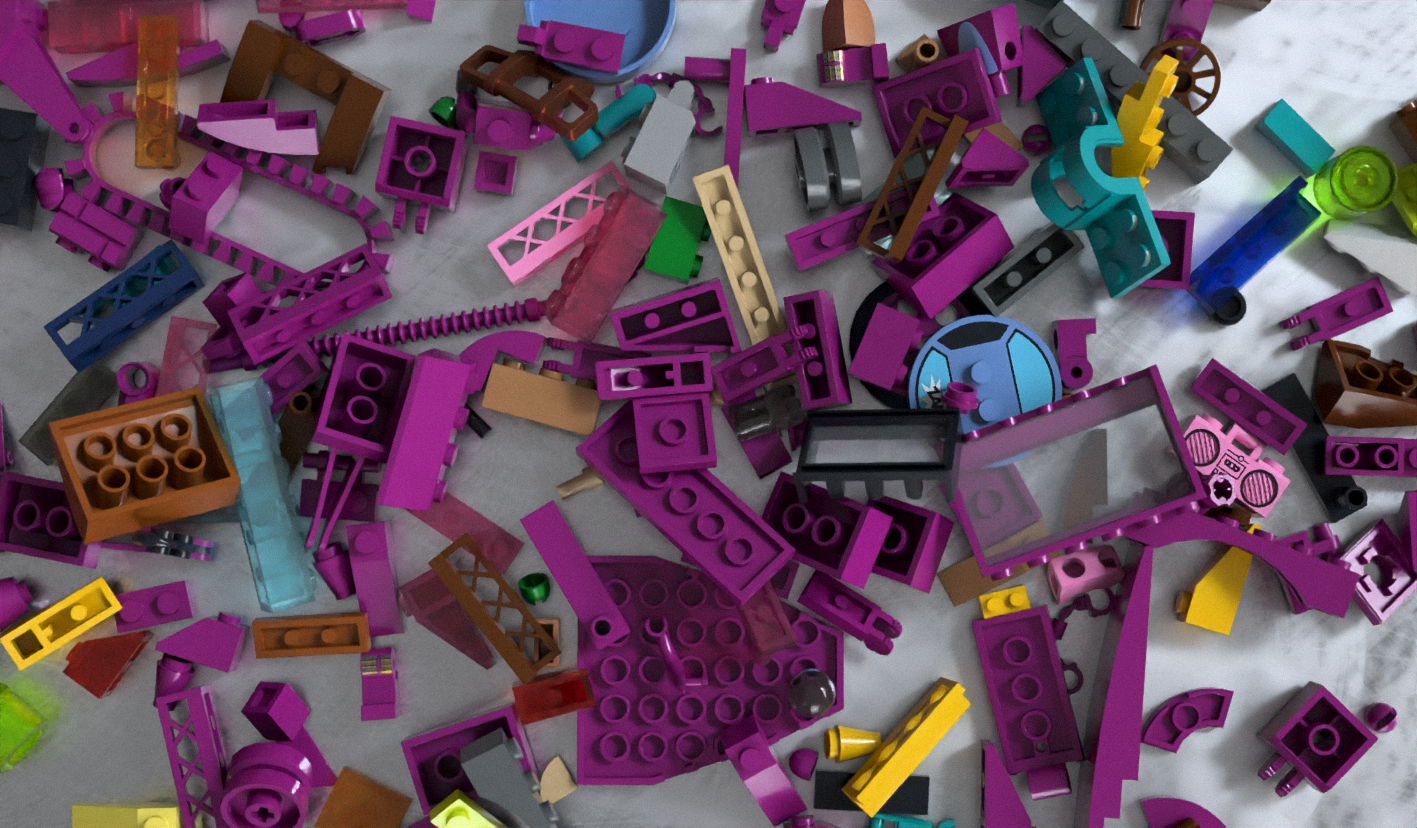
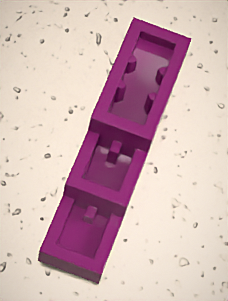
(120, 66)

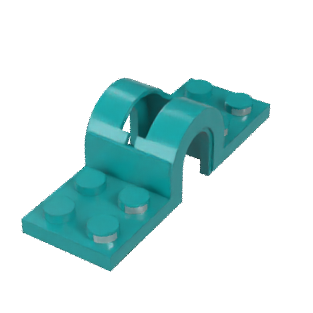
(1114, 208)

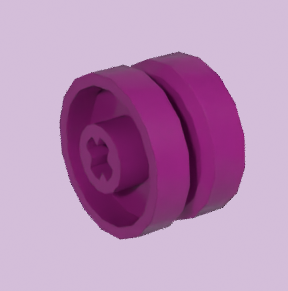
(267, 787)

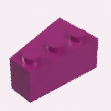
(679, 320)

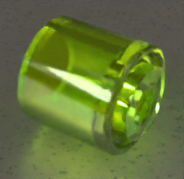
(1337, 179)
(19, 728)

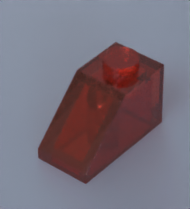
(104, 661)
(553, 695)

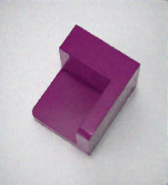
(276, 711)

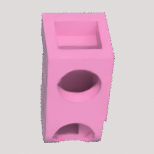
(1084, 572)

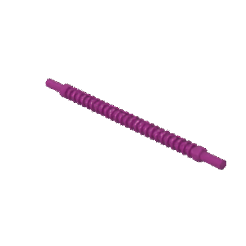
(530, 310)

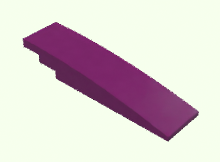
(1116, 699)

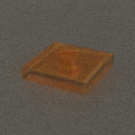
(362, 803)

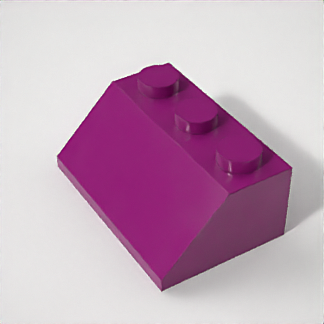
(947, 255)

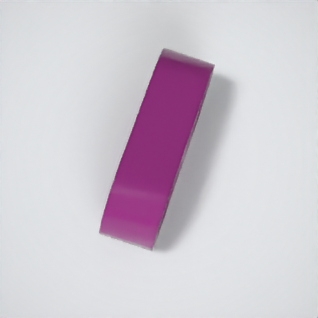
(330, 28)

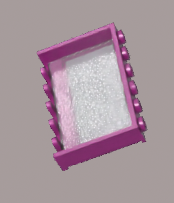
(1074, 473)

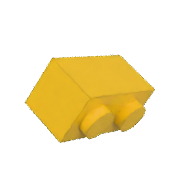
(1003, 601)

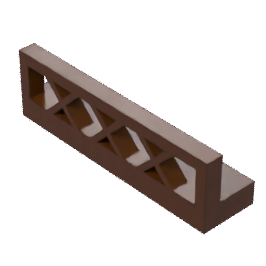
(924, 191)
(483, 616)

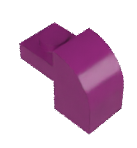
(225, 297)

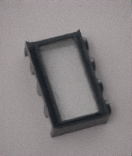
(880, 448)

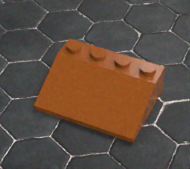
(143, 464)

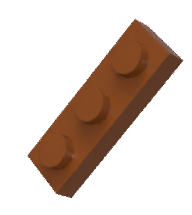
(311, 635)

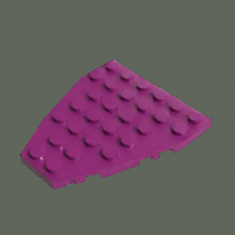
(641, 720)

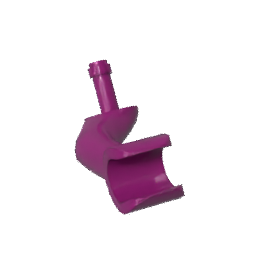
(672, 661)

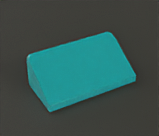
(1295, 138)

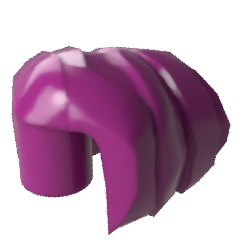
(52, 188)

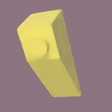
(127, 815)

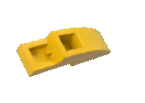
(1138, 123)

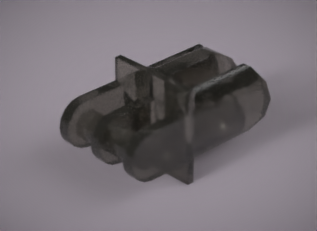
(767, 413)

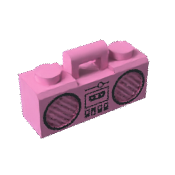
(1257, 481)

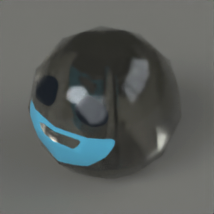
(811, 693)

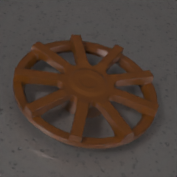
(1186, 76)

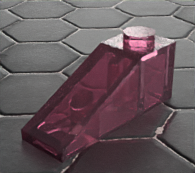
(444, 616)

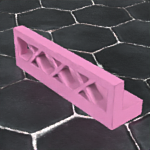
(563, 240)

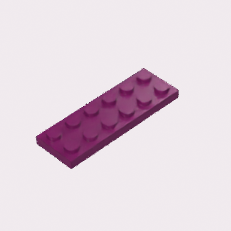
(690, 511)

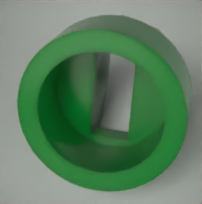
(444, 111)
(534, 588)

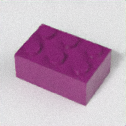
(827, 533)
(435, 753)

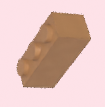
(542, 397)

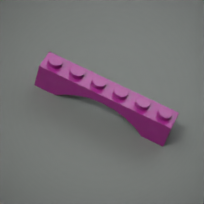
(1313, 581)

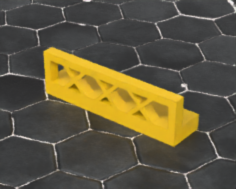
(907, 746)

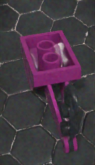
(41, 525)

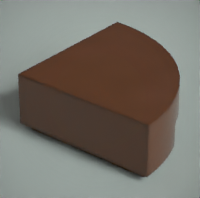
(1234, 513)

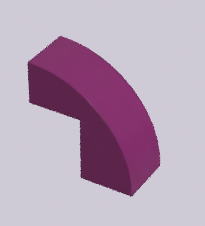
(518, 344)

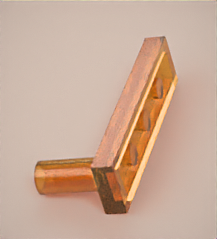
(157, 92)

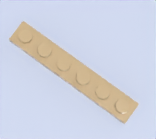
(742, 260)

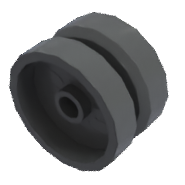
(821, 166)

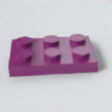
(946, 87)

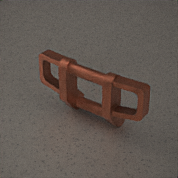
(545, 110)

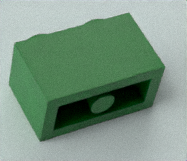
(677, 242)

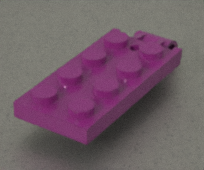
(1030, 698)

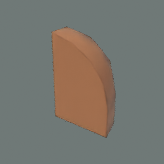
(847, 25)

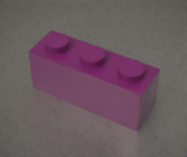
(824, 378)

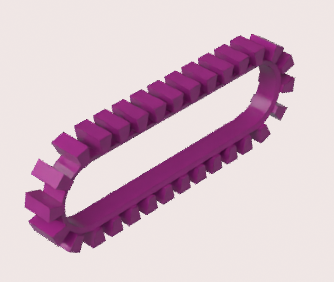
(226, 252)

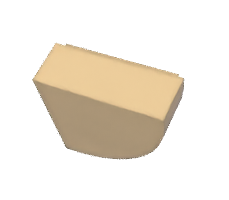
(556, 781)

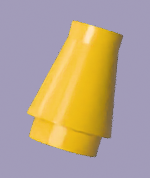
(849, 743)

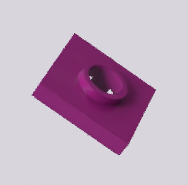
(1397, 577)

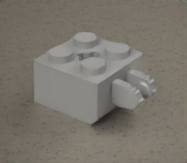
(663, 139)

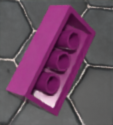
(428, 430)

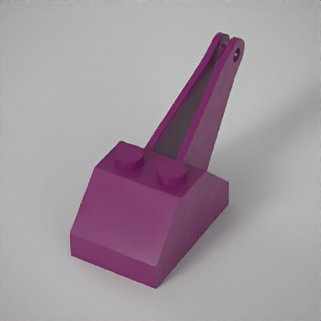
(33, 73)
(357, 415)

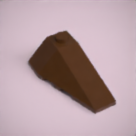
(1362, 390)

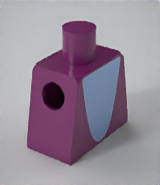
(997, 38)

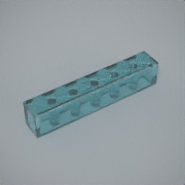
(264, 498)

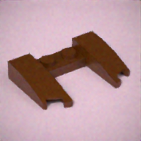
(357, 98)

